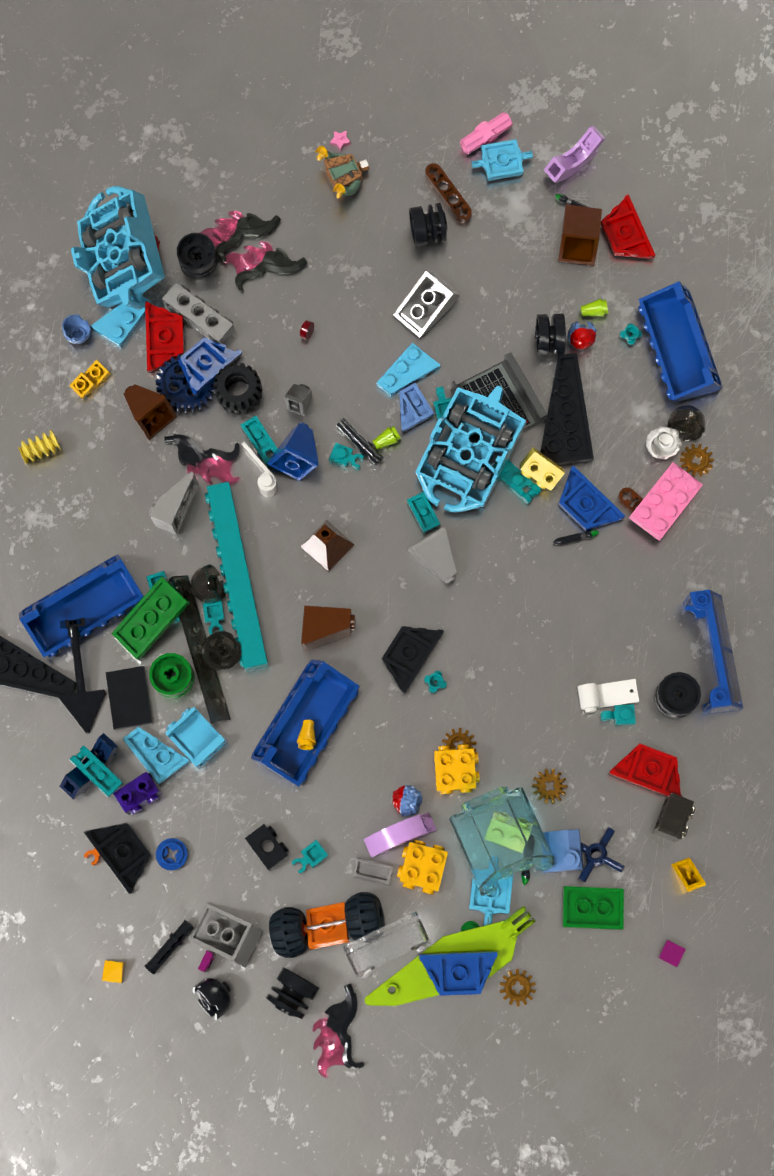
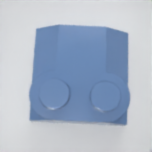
(565, 849)

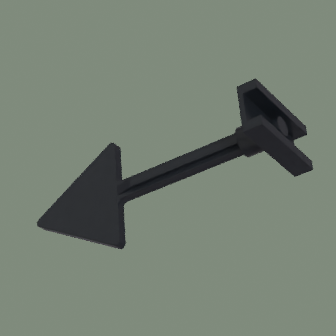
(82, 704)

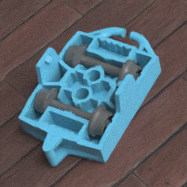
(120, 261)
(442, 460)

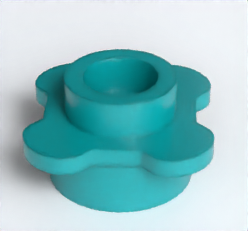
(631, 328)
(430, 681)

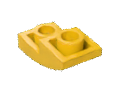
(90, 380)

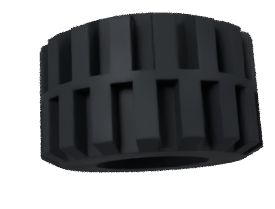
(234, 374)

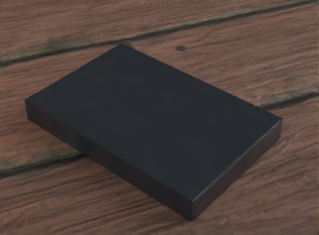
(129, 697)

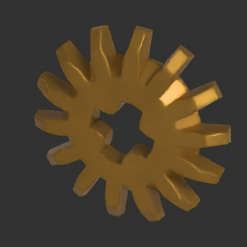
(699, 453)
(456, 737)
(551, 794)
(523, 981)

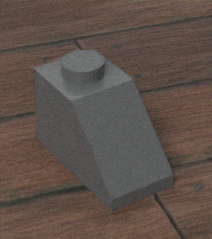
(298, 398)

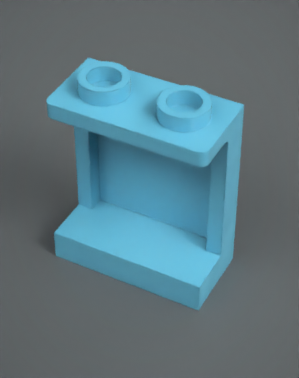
(195, 737)

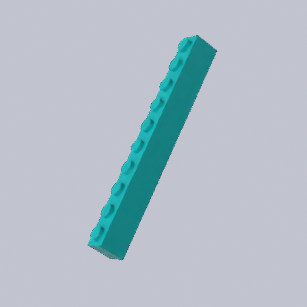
(237, 576)

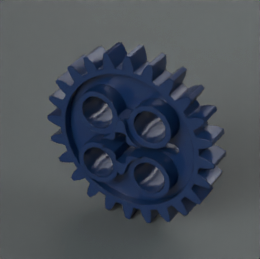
(180, 397)

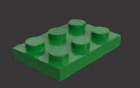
(593, 908)

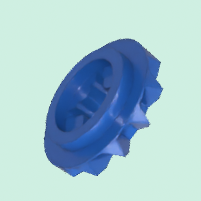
(162, 852)

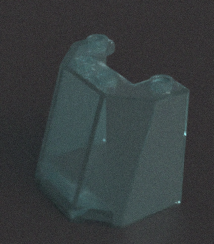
(500, 837)

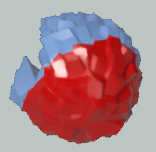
(581, 336)
(407, 800)

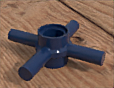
(603, 859)

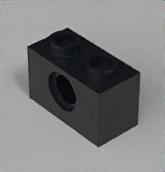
(259, 838)

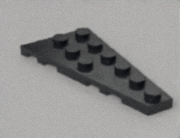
(567, 426)
(30, 674)

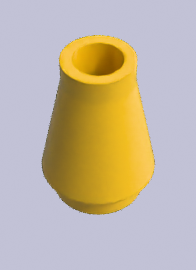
(306, 738)

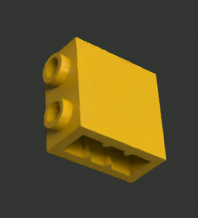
(456, 768)
(422, 866)

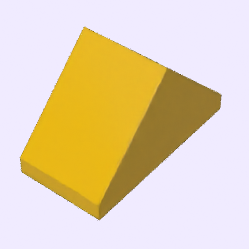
(687, 875)

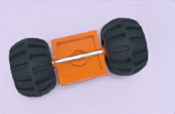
(324, 924)

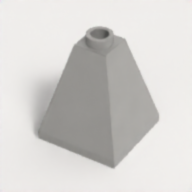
(435, 555)

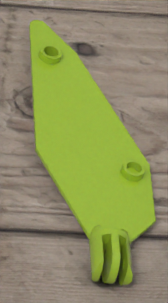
(413, 981)

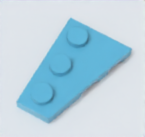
(119, 323)
(409, 367)
(154, 755)

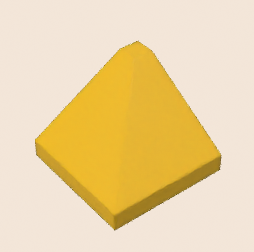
(113, 971)

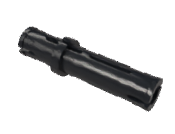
(364, 446)
(175, 940)

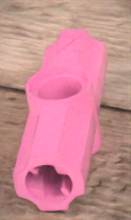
(486, 133)

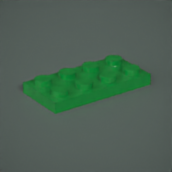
(150, 618)

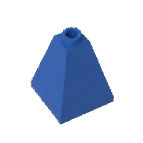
(297, 453)

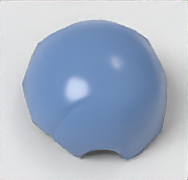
(76, 329)

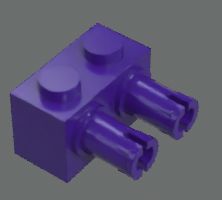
(137, 793)

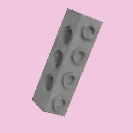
(179, 294)

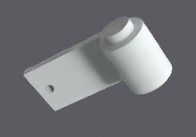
(266, 482)
(607, 695)

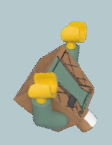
(342, 171)

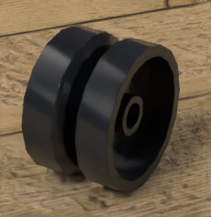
(551, 334)
(688, 691)

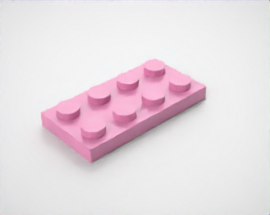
(665, 501)

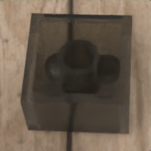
(674, 817)

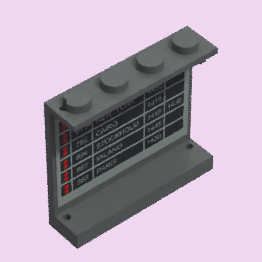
(517, 391)

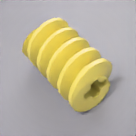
(39, 447)

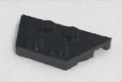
(409, 653)
(120, 851)

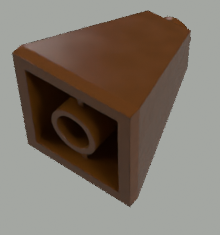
(149, 409)
(327, 545)

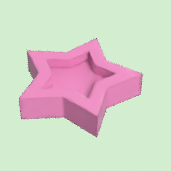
(340, 139)

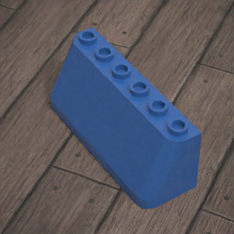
(679, 343)
(93, 596)
(318, 696)

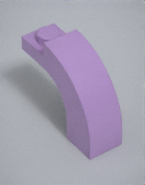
(576, 158)
(399, 834)

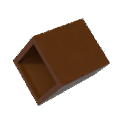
(580, 235)
(325, 626)

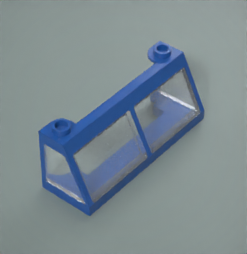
(710, 606)

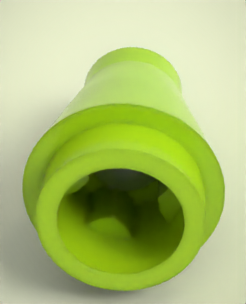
(595, 308)
(386, 438)

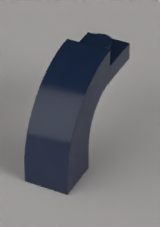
(75, 781)

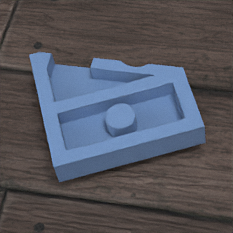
(413, 407)

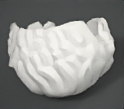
(663, 442)

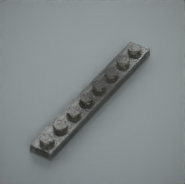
(195, 637)

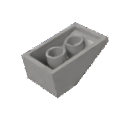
(426, 304)
(173, 505)
(225, 935)

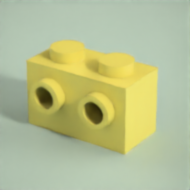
(541, 469)

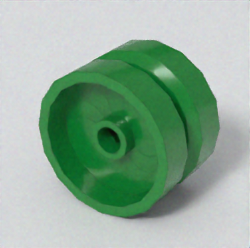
(179, 684)

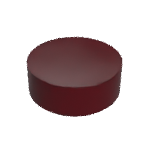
(306, 329)

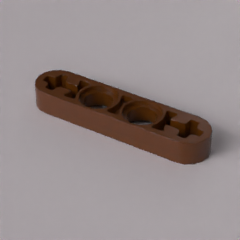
(451, 191)

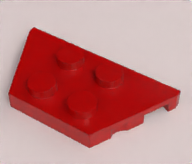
(626, 232)
(163, 336)
(650, 770)

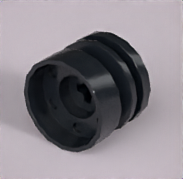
(428, 224)
(195, 247)
(292, 993)

